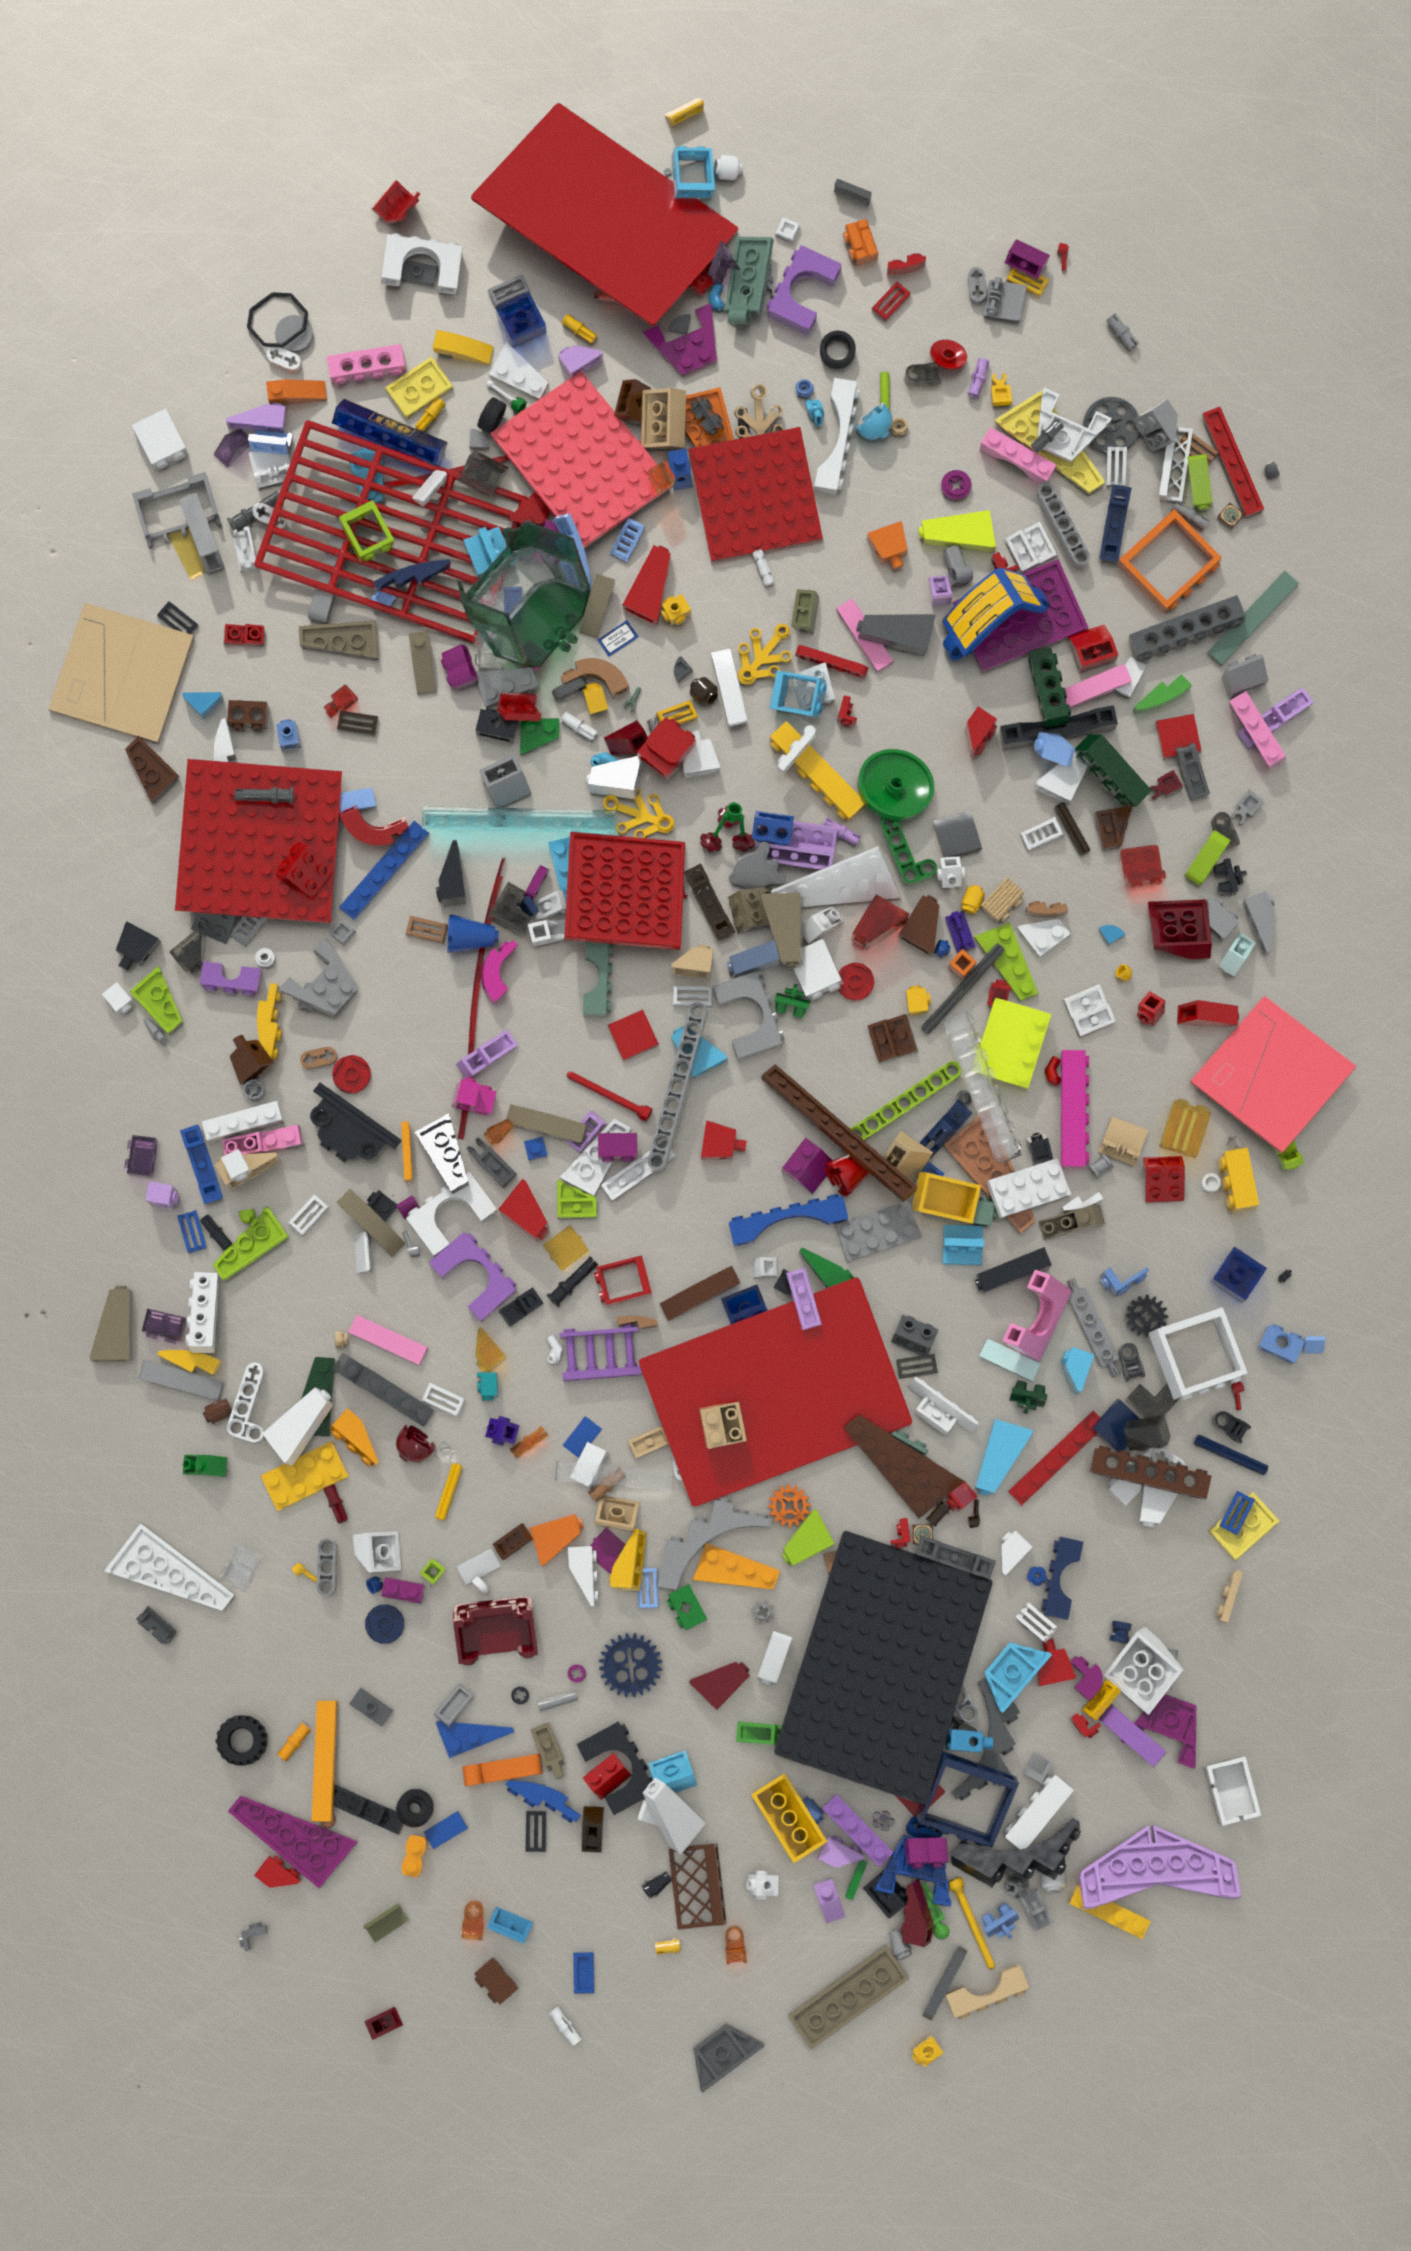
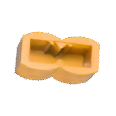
(413, 1861)

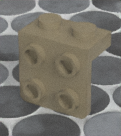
(749, 908)

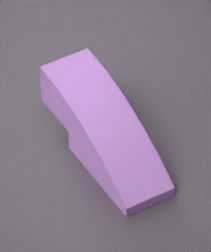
(487, 1054)

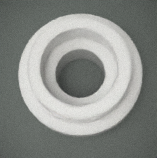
(267, 963)

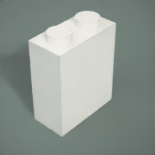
(160, 439)
(818, 971)

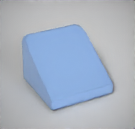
(1314, 1344)

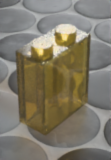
(1185, 1128)

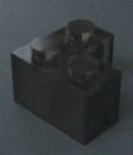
(506, 912)
(1151, 1405)

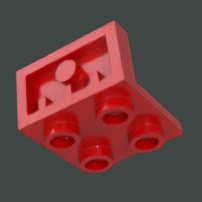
(1164, 1179)

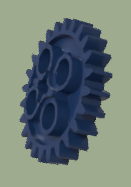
(612, 1667)

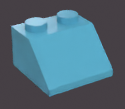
(1076, 1367)

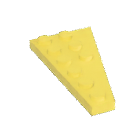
(1023, 425)

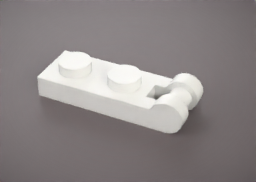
(797, 749)

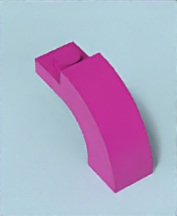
(490, 973)

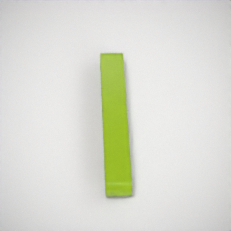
(909, 1095)

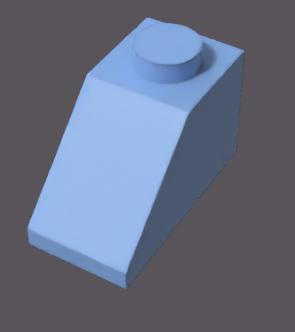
(1054, 748)

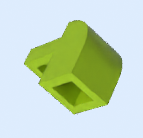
(1290, 1158)

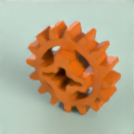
(782, 1513)

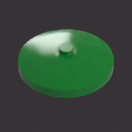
(895, 784)

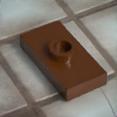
(512, 1541)

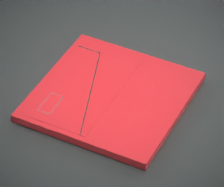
(1273, 1074)

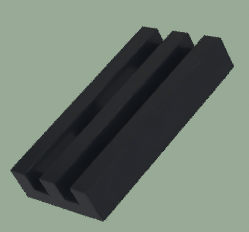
(190, 630)
(535, 1813)

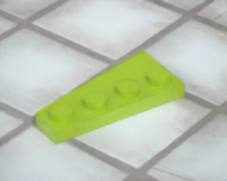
(1011, 962)

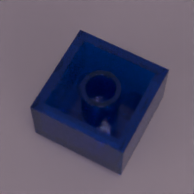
(521, 320)
(1238, 1274)

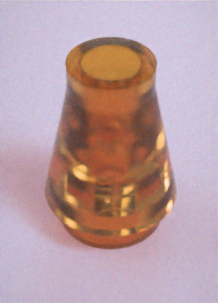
(498, 1131)

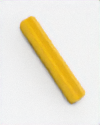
(448, 1491)

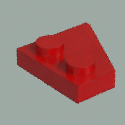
(531, 509)

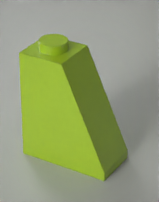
(1200, 481)
(808, 1540)

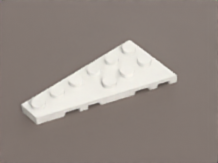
(846, 881)
(158, 1565)

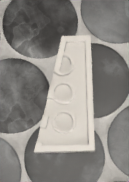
(588, 1170)

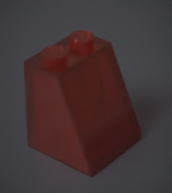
(878, 923)

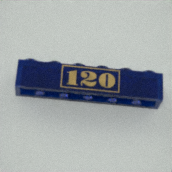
(389, 432)

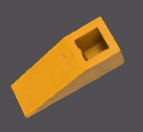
(352, 1432)

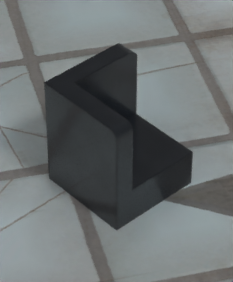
(782, 1284)

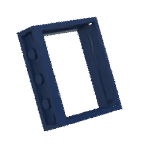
(976, 1769)

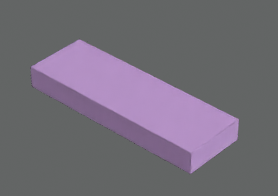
(803, 1298)

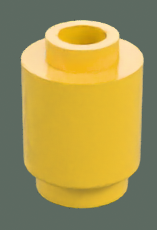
(972, 899)

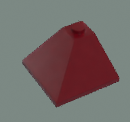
(1181, 928)

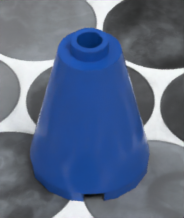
(469, 934)

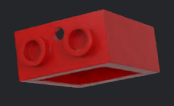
(604, 1296)

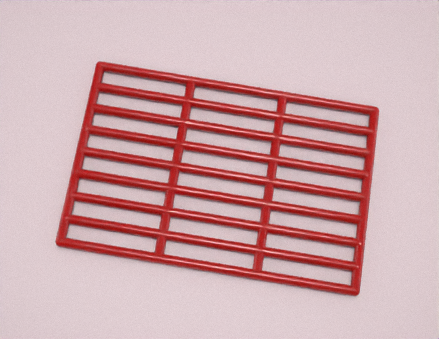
(343, 553)

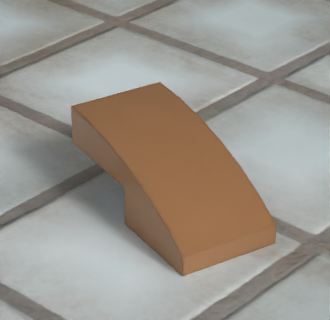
(643, 1322)

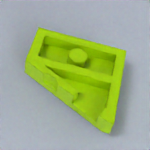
(574, 1202)

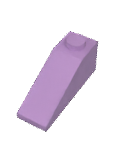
(263, 418)

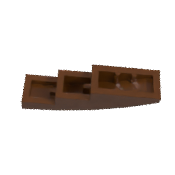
(700, 1293)

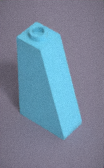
(1001, 1452)

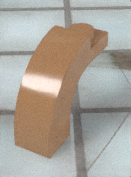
(599, 670)

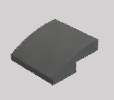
(957, 834)

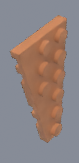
(975, 1156)

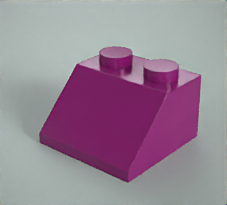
(807, 1165)

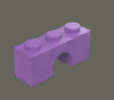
(247, 982)

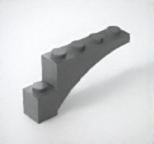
(383, 1389)

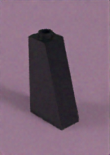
(1013, 1271)

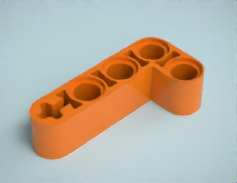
(502, 1770)

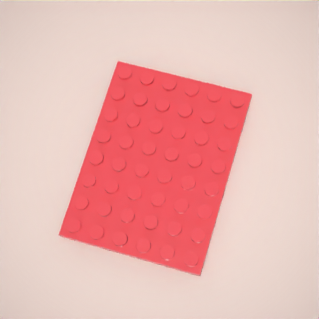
(579, 458)

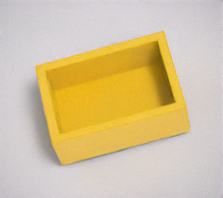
(1238, 1180)
(946, 1197)

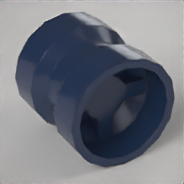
(1120, 1632)

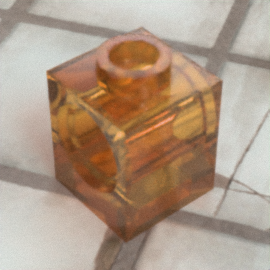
(661, 477)

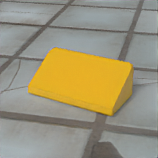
(685, 111)

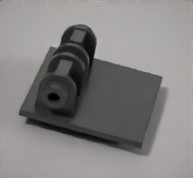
(215, 925)

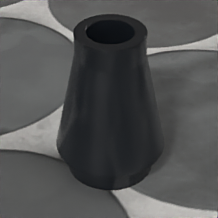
(655, 1885)

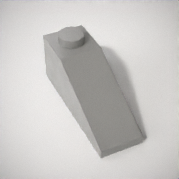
(1260, 913)

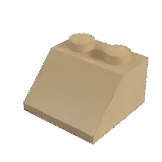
(695, 963)

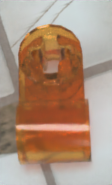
(473, 1924)
(735, 1947)

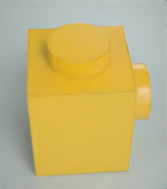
(595, 698)
(917, 1000)

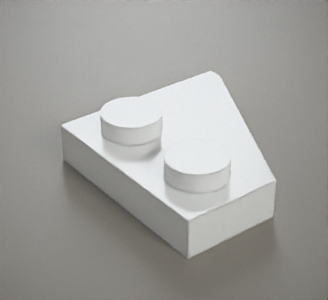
(1044, 935)

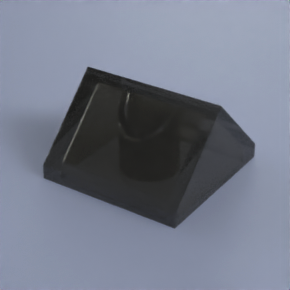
(483, 473)

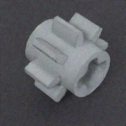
(764, 1606)
(1016, 1888)

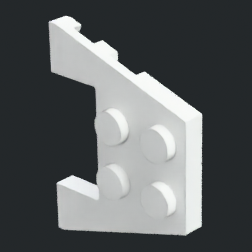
(1073, 437)

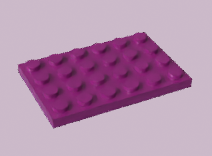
(1032, 630)

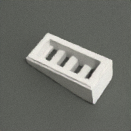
(1058, 828)

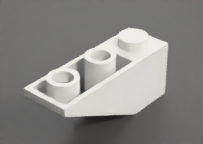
(1126, 1491)
(581, 1566)

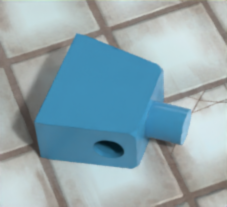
(959, 1741)

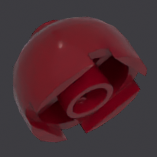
(413, 1445)

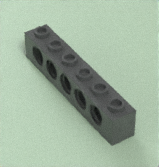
(1229, 606)

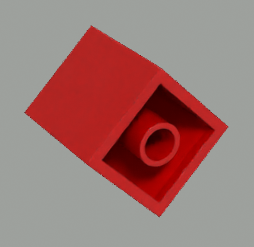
(525, 1212)

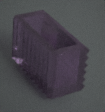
(141, 1156)
(164, 1325)

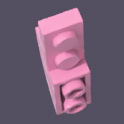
(264, 1142)

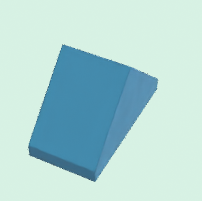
(203, 702)

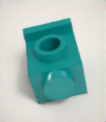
(488, 1385)

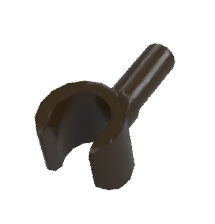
(974, 1521)

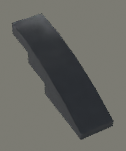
(367, 1809)

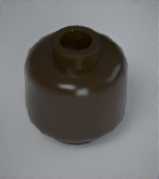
(703, 691)

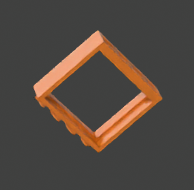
(1125, 562)

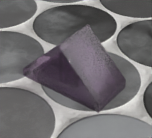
(232, 447)

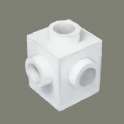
(950, 872)
(762, 1885)

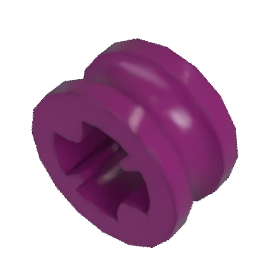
(578, 1679)

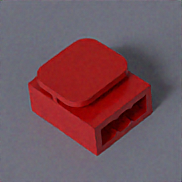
(667, 747)

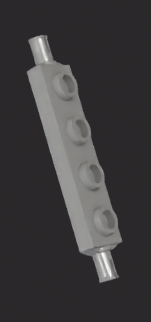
(1093, 1327)

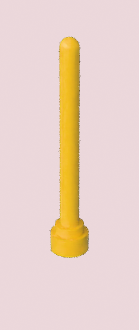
(956, 1886)

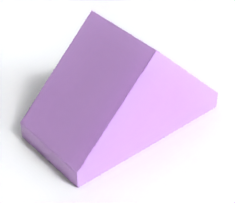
(940, 590)

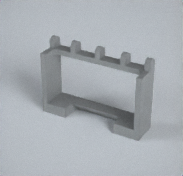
(146, 496)

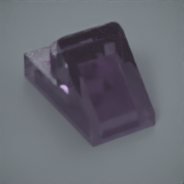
(722, 261)

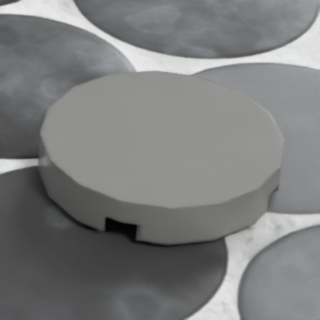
(288, 327)

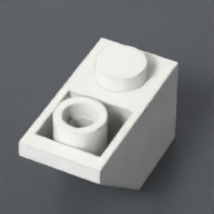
(821, 924)

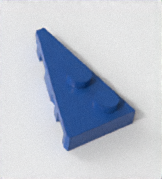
(464, 1737)

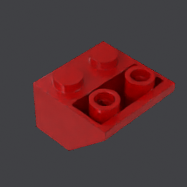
(1093, 647)
(979, 729)

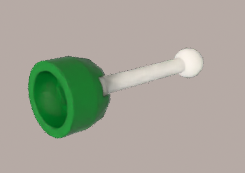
(517, 404)

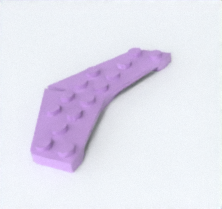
(1166, 1862)

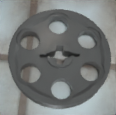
(1119, 429)

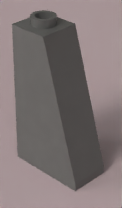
(901, 632)

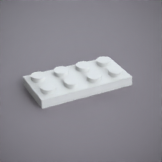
(1028, 1188)

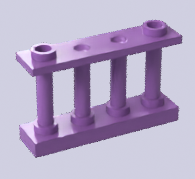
(592, 1370)

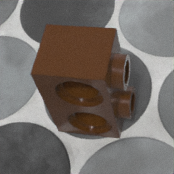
(249, 709)

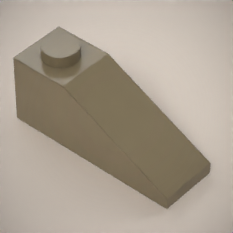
(422, 662)

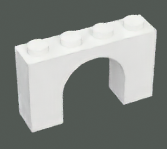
(445, 254)
(424, 1219)

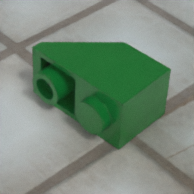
(205, 1465)

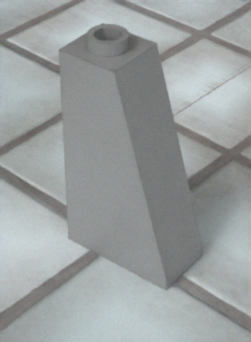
(201, 533)

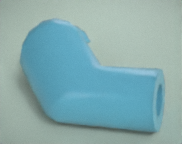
(602, 758)

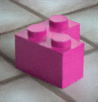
(473, 1098)

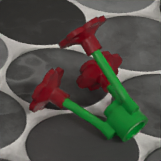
(729, 817)

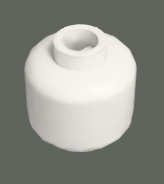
(727, 167)
(1053, 1886)

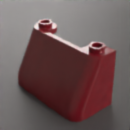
(494, 1628)

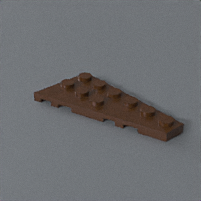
(909, 1472)

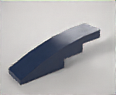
(419, 573)

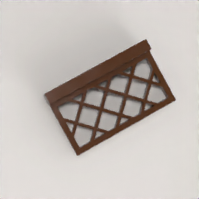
(714, 1883)

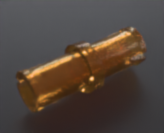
(529, 1442)

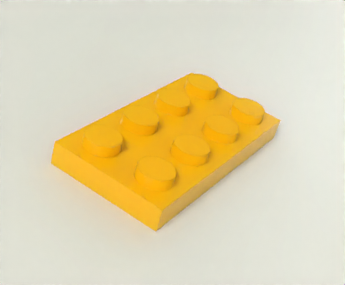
(305, 1477)

